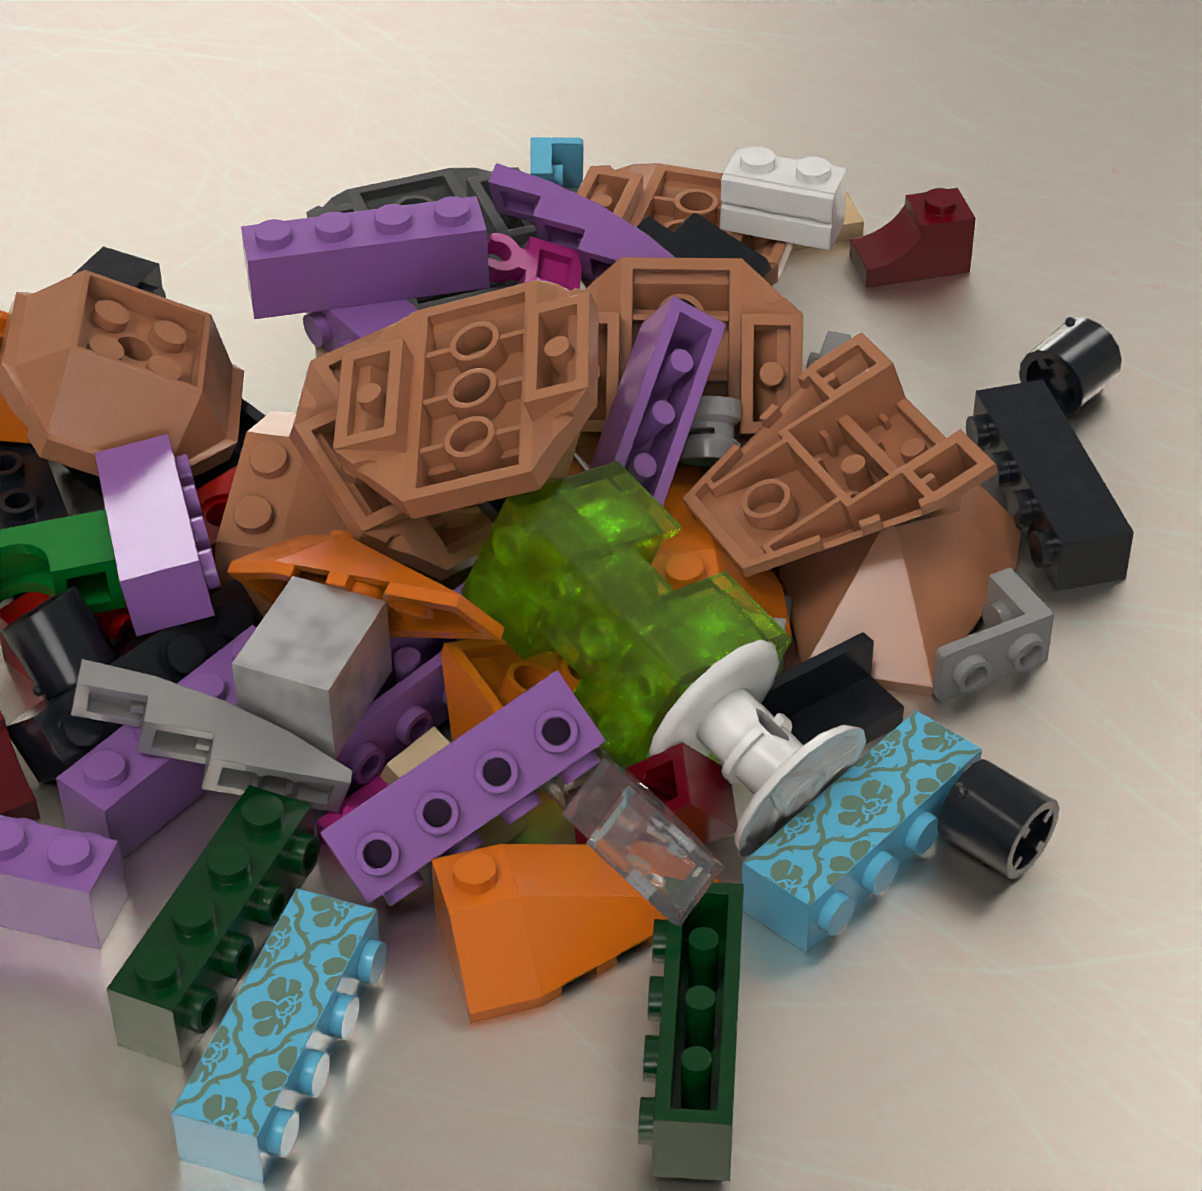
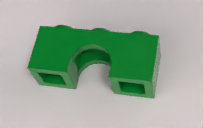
(59, 555)

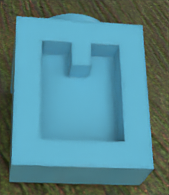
(557, 160)

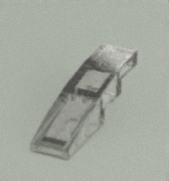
(637, 836)

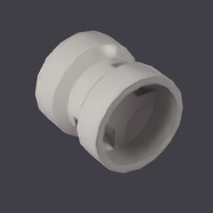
(711, 431)

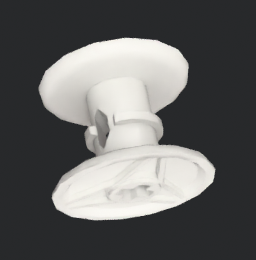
(726, 719)

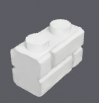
(783, 197)

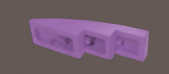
(570, 220)

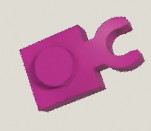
(534, 262)

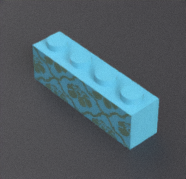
(856, 833)
(279, 1037)

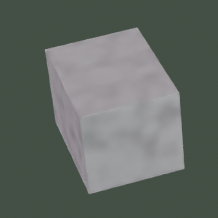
(315, 662)

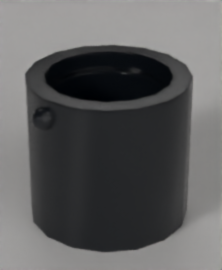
(1074, 363)
(55, 639)
(998, 818)

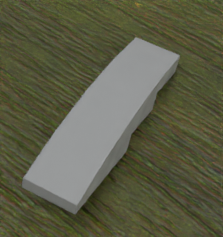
(210, 731)

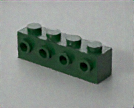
(213, 926)
(697, 1039)

